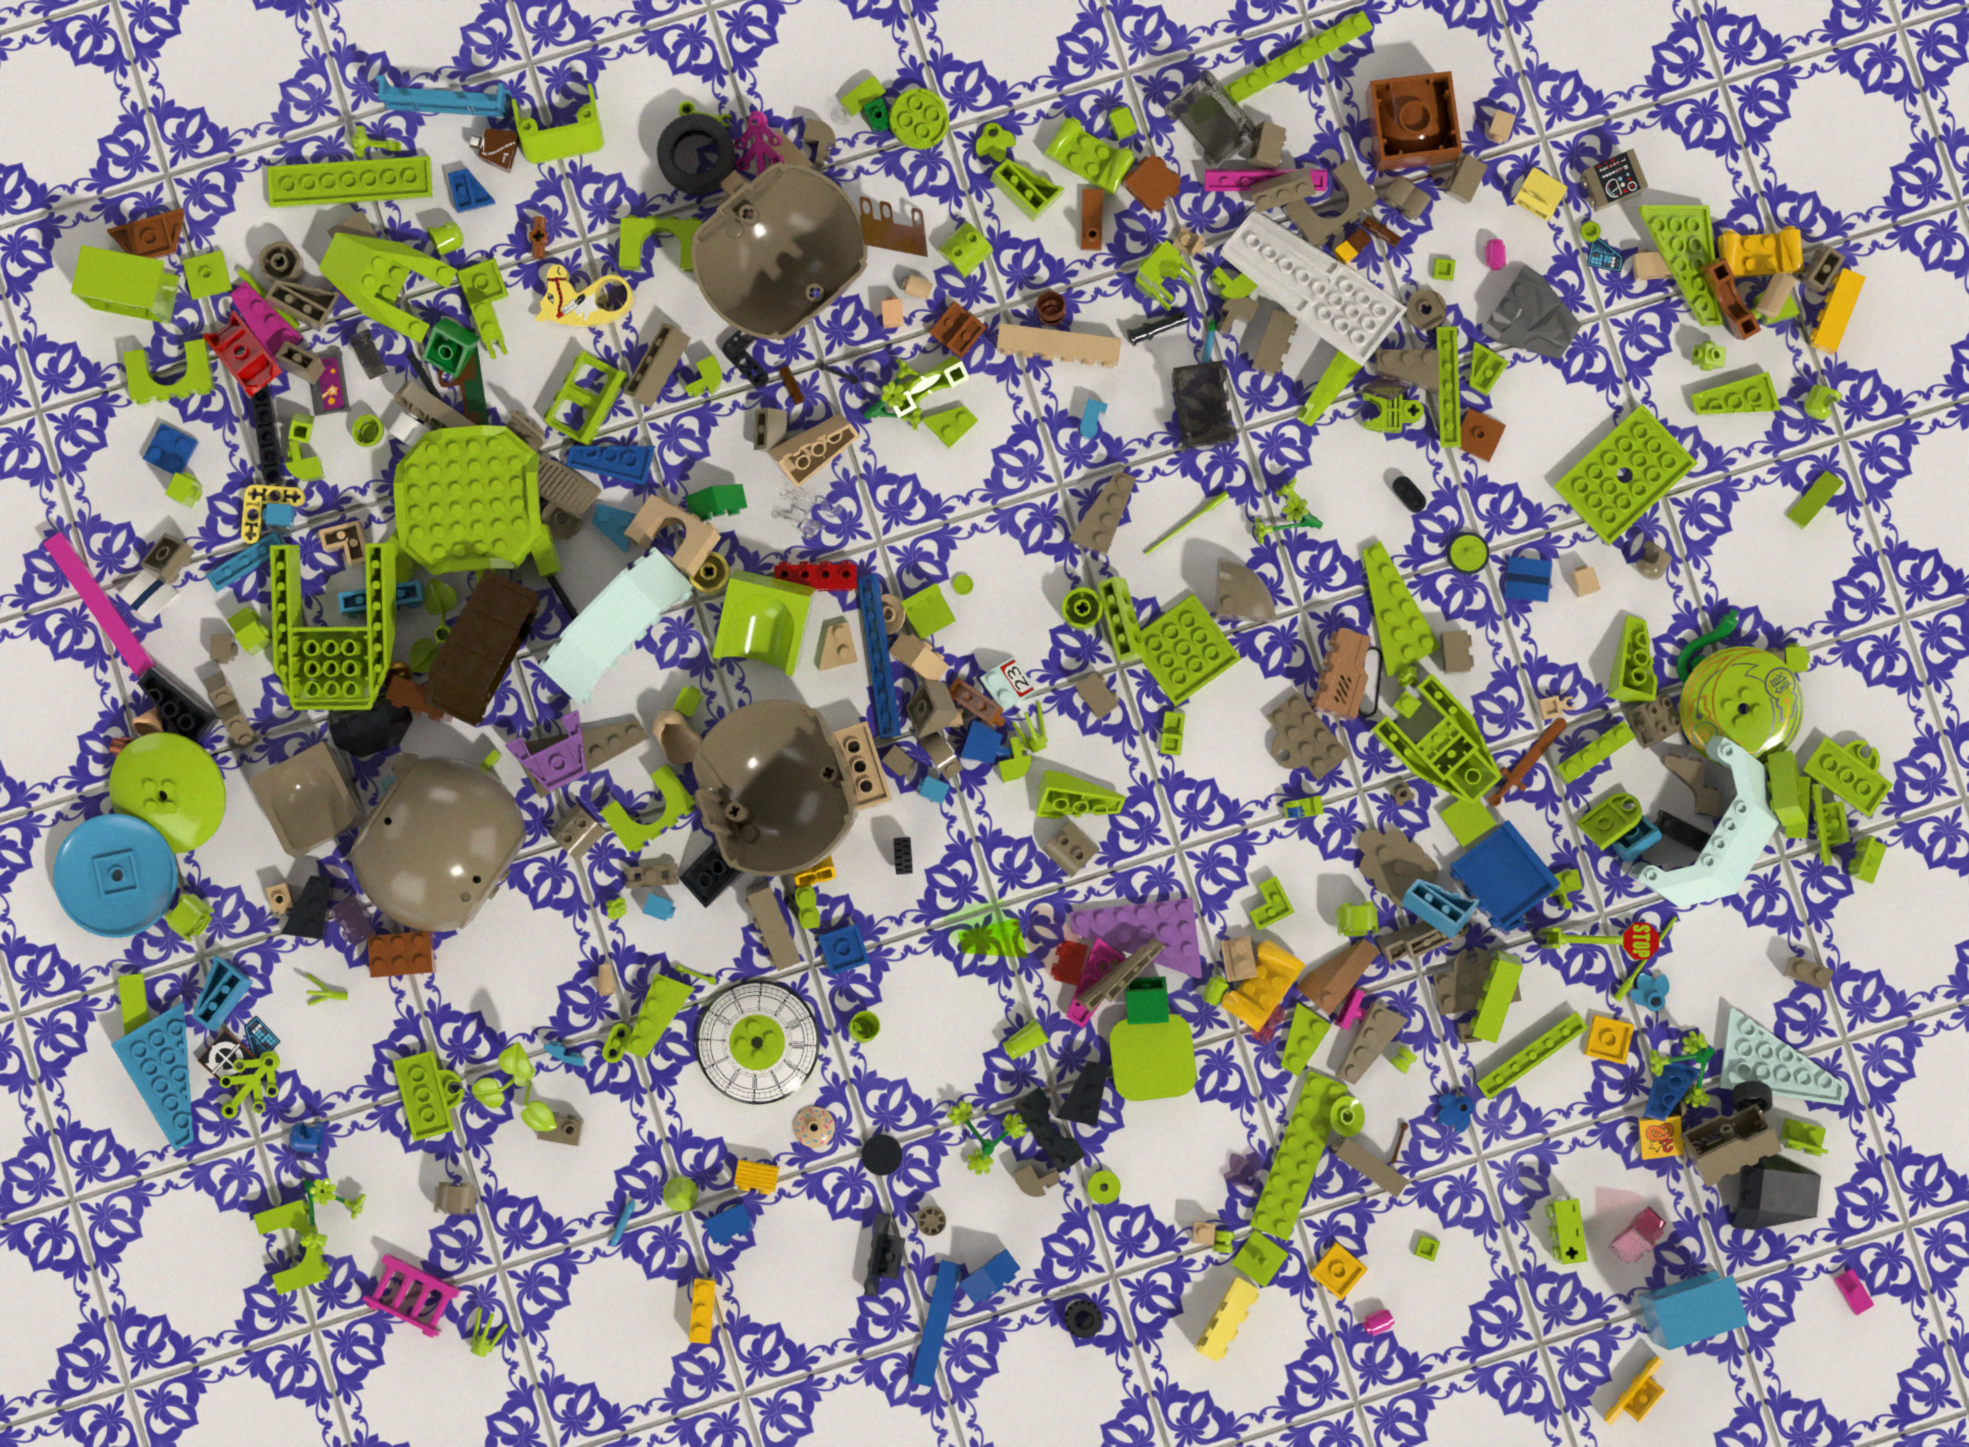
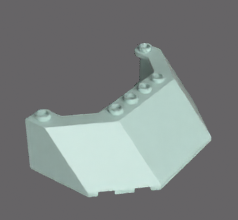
(614, 623)
(1732, 845)

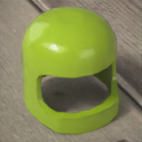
(446, 238)
(1818, 401)
(864, 1027)

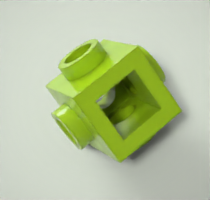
(1708, 356)

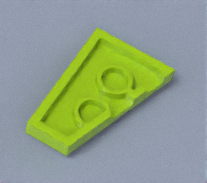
(1303, 1039)

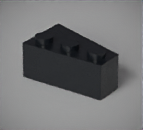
(312, 909)
(1085, 1097)

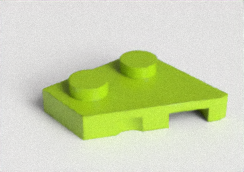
(1485, 369)
(951, 424)

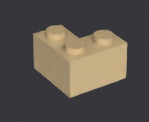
(348, 537)
(919, 657)

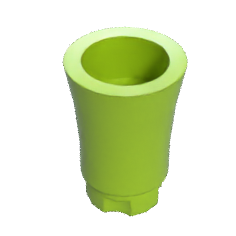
(1026, 1039)

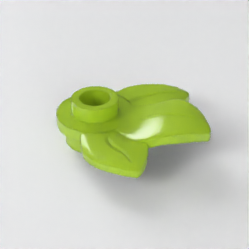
(996, 144)

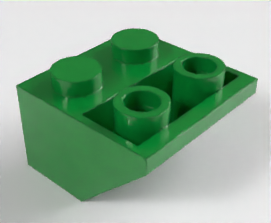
(1147, 1001)

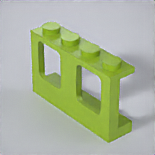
(597, 405)

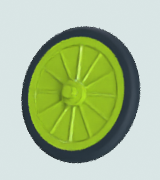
(1468, 553)

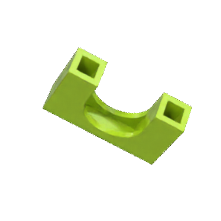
(636, 230)
(197, 378)
(544, 554)
(677, 803)
(312, 1268)

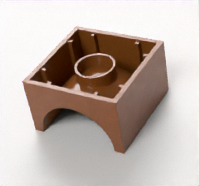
(1413, 121)

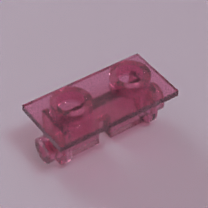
(1267, 1031)

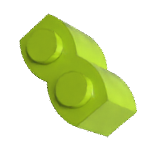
(806, 901)

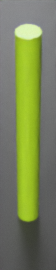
(262, 292)

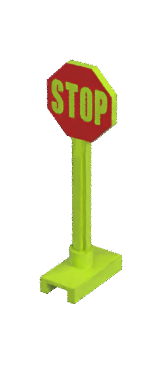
(1638, 940)

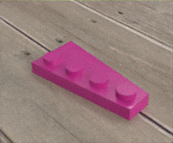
(263, 320)
(1099, 954)

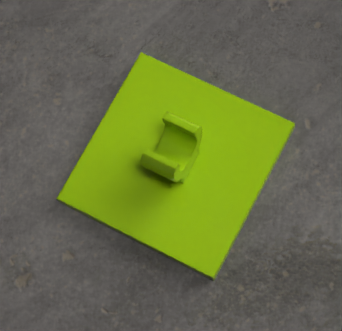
(1259, 1258)

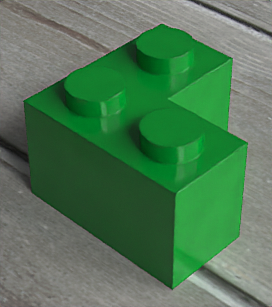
(717, 501)

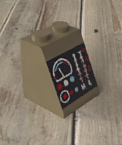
(1614, 180)

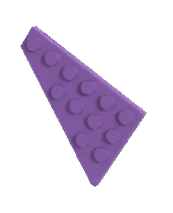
(1135, 925)

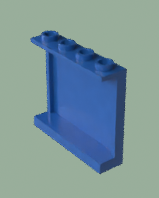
(1504, 876)

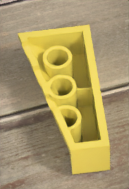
(1226, 1318)

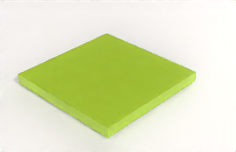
(1186, 650)

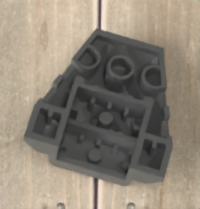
(1532, 317)

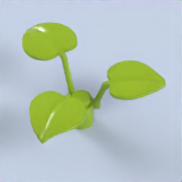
(438, 598)
(515, 1061)

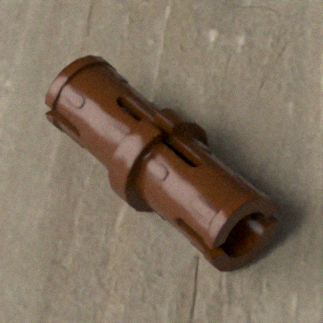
(1381, 231)

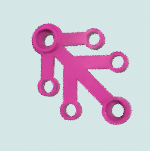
(759, 146)

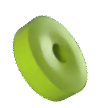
(1110, 1194)

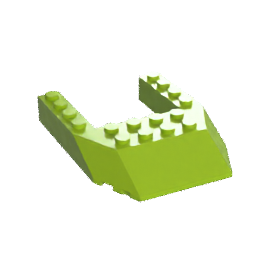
(336, 663)

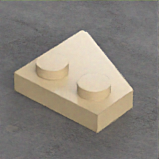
(838, 647)

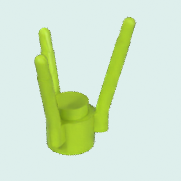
(1035, 741)
(481, 1345)

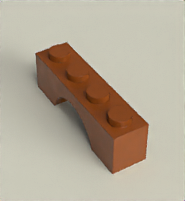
(1735, 311)

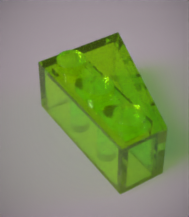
(994, 940)

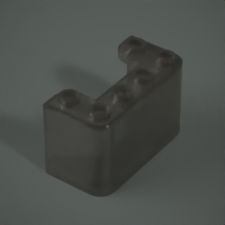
(1203, 406)

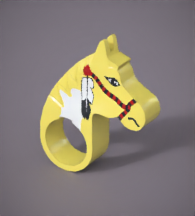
(581, 309)

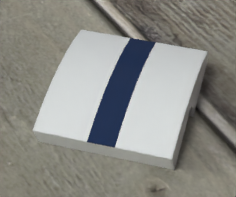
(148, 595)

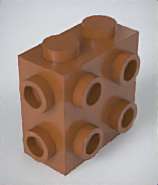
(1152, 183)

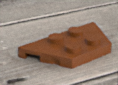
(151, 236)

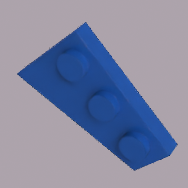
(1669, 1089)

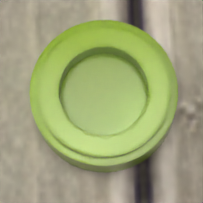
(1590, 231)

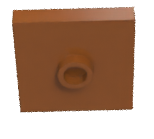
(1480, 435)

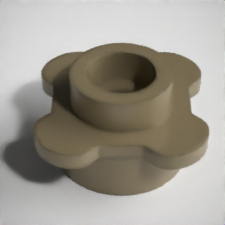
(1396, 792)

